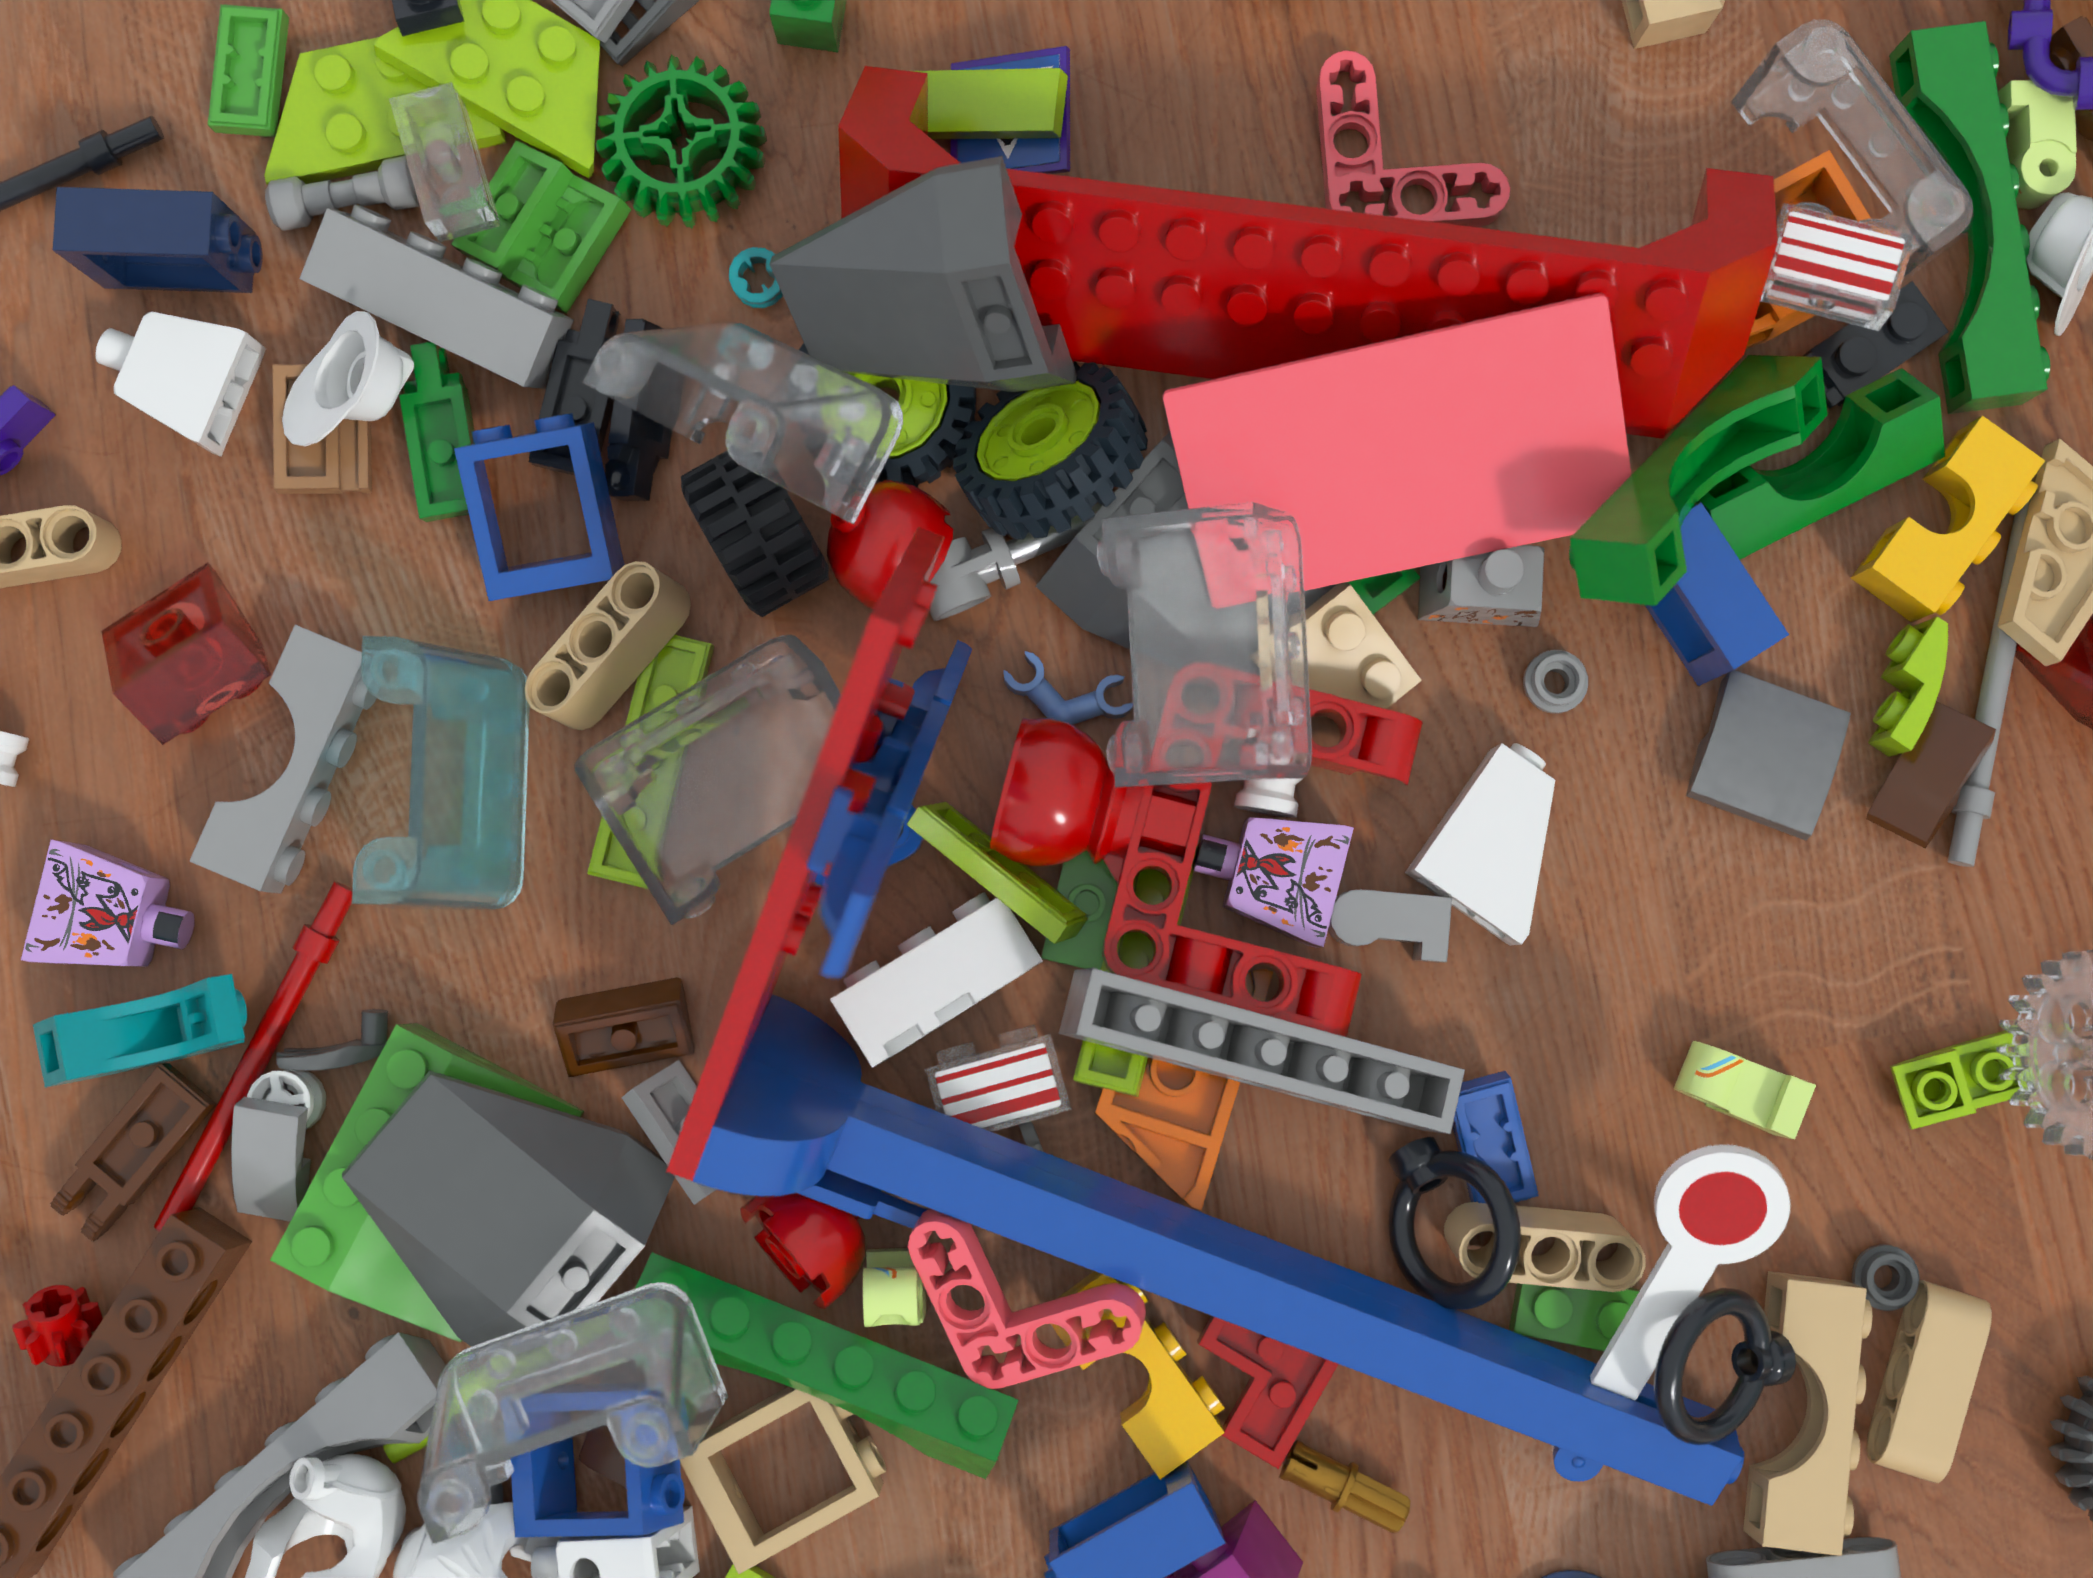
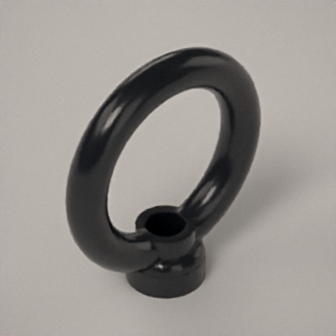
(1424, 1167)
(1759, 1361)

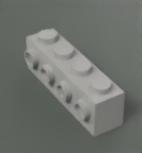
(435, 297)

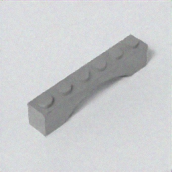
(375, 1406)

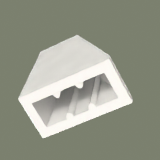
(1492, 843)

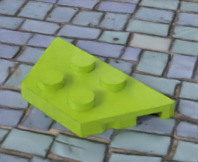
(514, 70)
(342, 117)

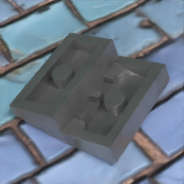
(1768, 754)

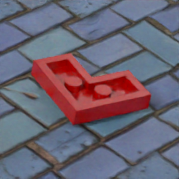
(1278, 1394)

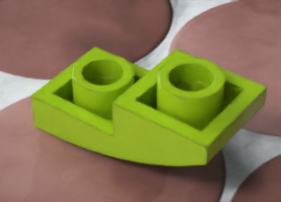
(1917, 672)
(1954, 1080)

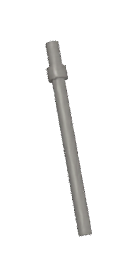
(1975, 797)

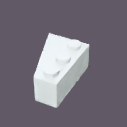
(935, 978)

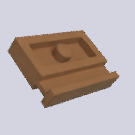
(330, 466)

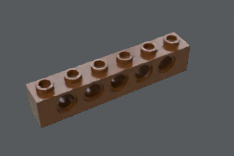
(111, 1384)

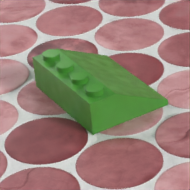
(331, 1232)

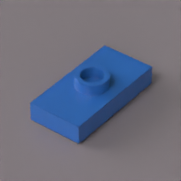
(1492, 1130)

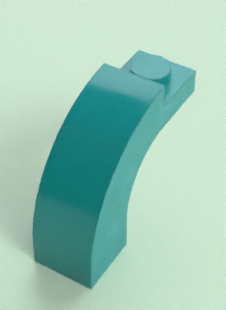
(141, 1032)

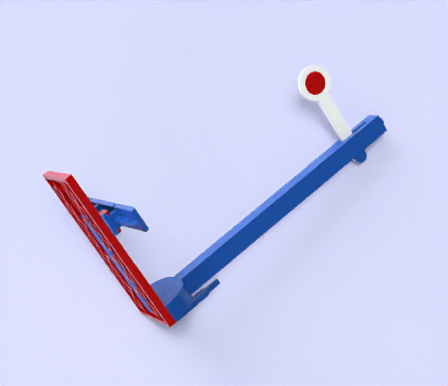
(790, 1116)

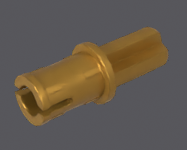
(1345, 1487)

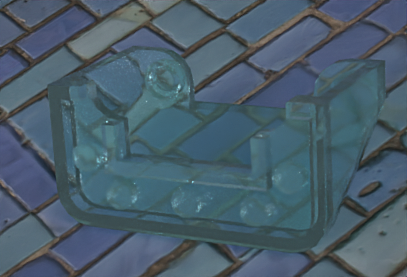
(463, 784)

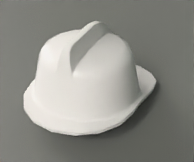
(2063, 252)
(348, 379)

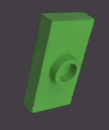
(248, 70)
(1092, 891)

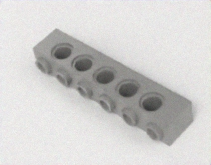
(1261, 1050)

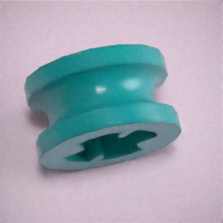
(741, 287)

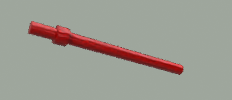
(313, 946)

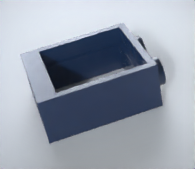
(156, 239)

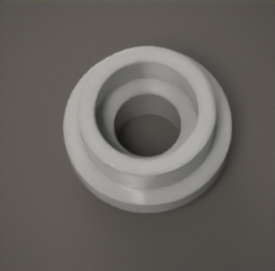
(1569, 668)

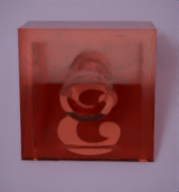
(183, 655)

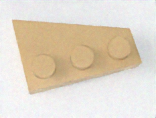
(2053, 566)

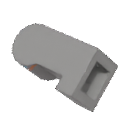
(1379, 915)

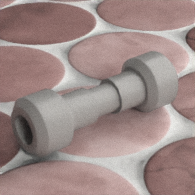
(295, 204)

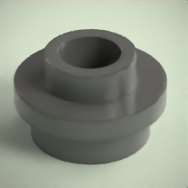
(1903, 1282)

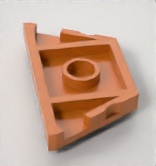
(1178, 1117)

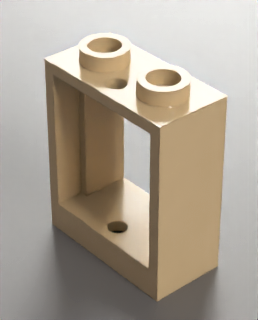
(727, 1505)

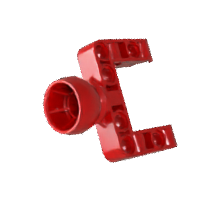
(1066, 801)

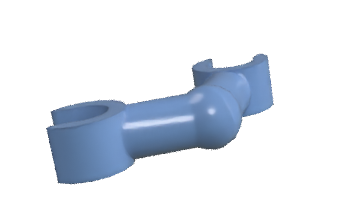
(1072, 710)

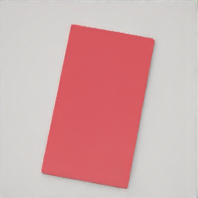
(1418, 440)

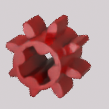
(57, 1325)

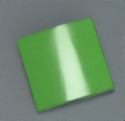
(549, 227)

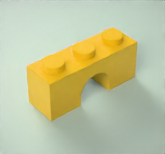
(1982, 481)
(1173, 1413)

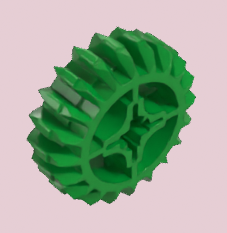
(633, 141)

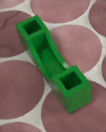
(1877, 440)

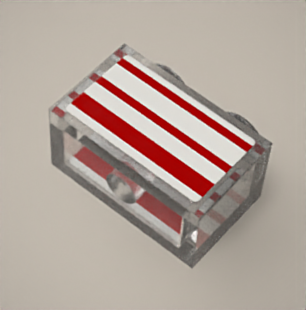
(444, 162)
(1837, 265)
(1001, 1084)

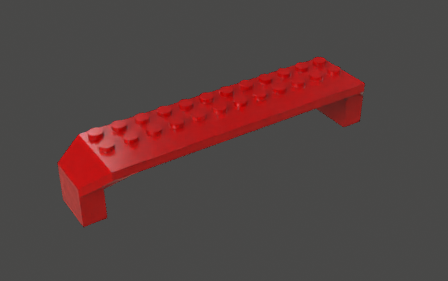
(1260, 283)

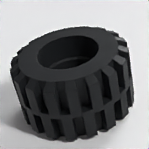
(754, 533)

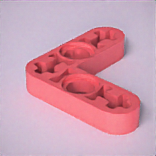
(1366, 172)
(1001, 1327)

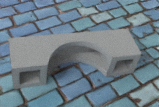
(263, 836)

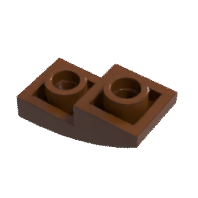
(1930, 777)

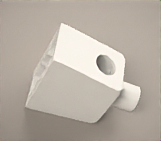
(184, 374)
(654, 1555)

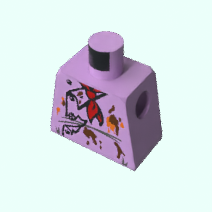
(1281, 874)
(101, 911)

